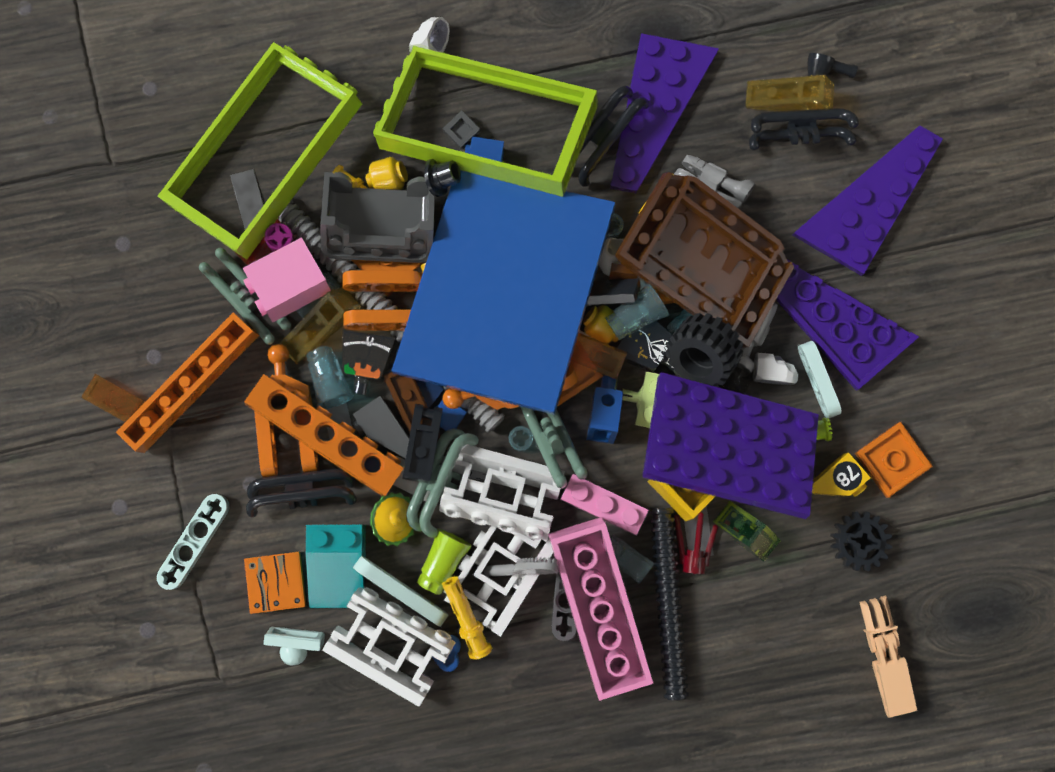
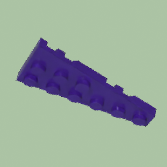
(667, 77)
(863, 213)
(843, 327)

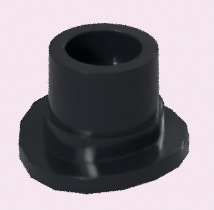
(441, 176)

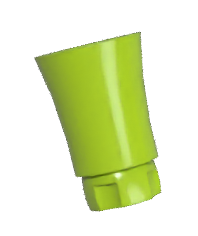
(442, 560)

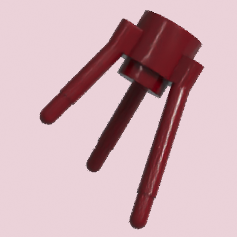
(695, 559)

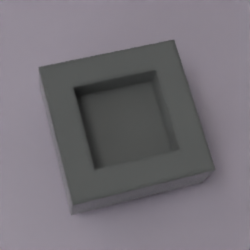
(461, 130)

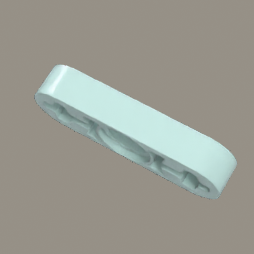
(819, 379)

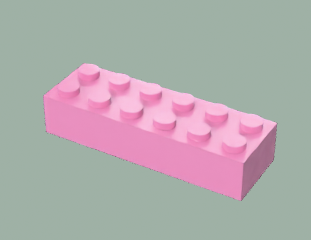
(600, 608)

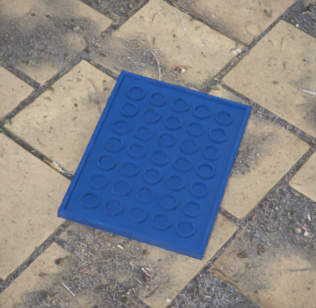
(504, 291)

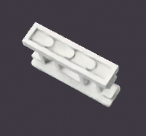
(507, 472)
(520, 582)
(380, 665)

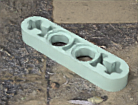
(190, 539)
(400, 591)

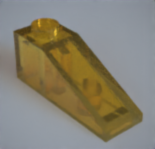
(790, 93)
(319, 324)

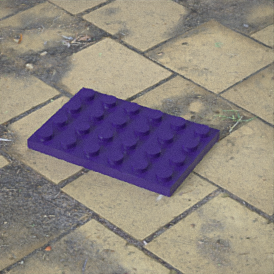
(732, 446)

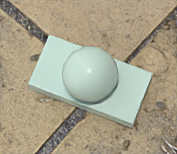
(294, 643)

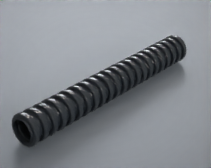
(669, 604)

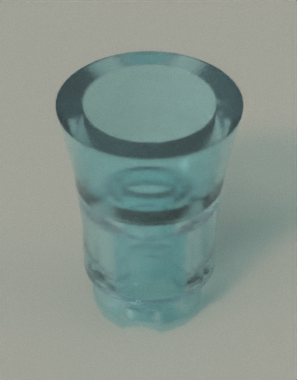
(634, 316)
(328, 378)

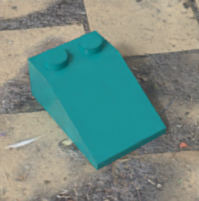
(330, 563)

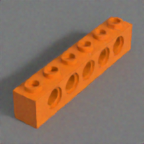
(187, 383)
(260, 402)

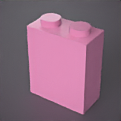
(285, 280)

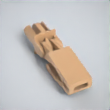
(890, 672)

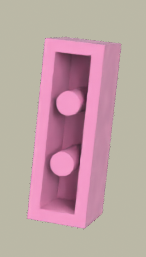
(604, 504)

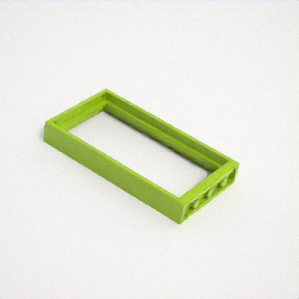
(497, 76)
(228, 119)

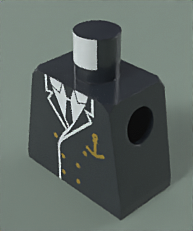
(647, 347)

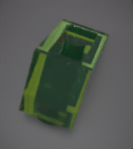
(747, 531)

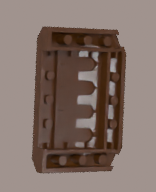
(706, 254)

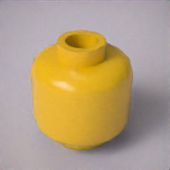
(387, 174)
(597, 326)

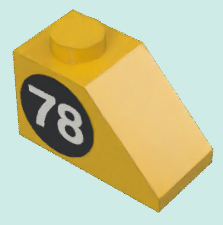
(841, 478)

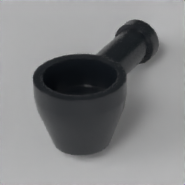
(822, 64)

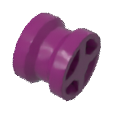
(278, 233)

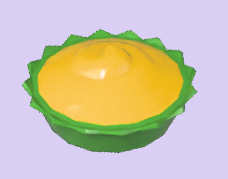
(390, 519)

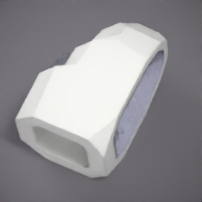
(431, 35)
(773, 370)

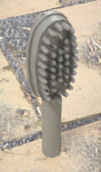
(524, 566)

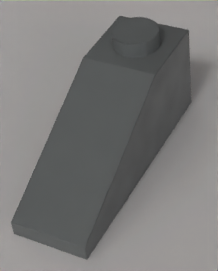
(381, 426)

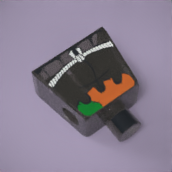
(366, 358)

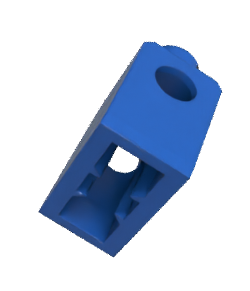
(605, 419)

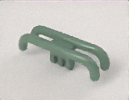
(239, 296)
(553, 441)
(440, 478)

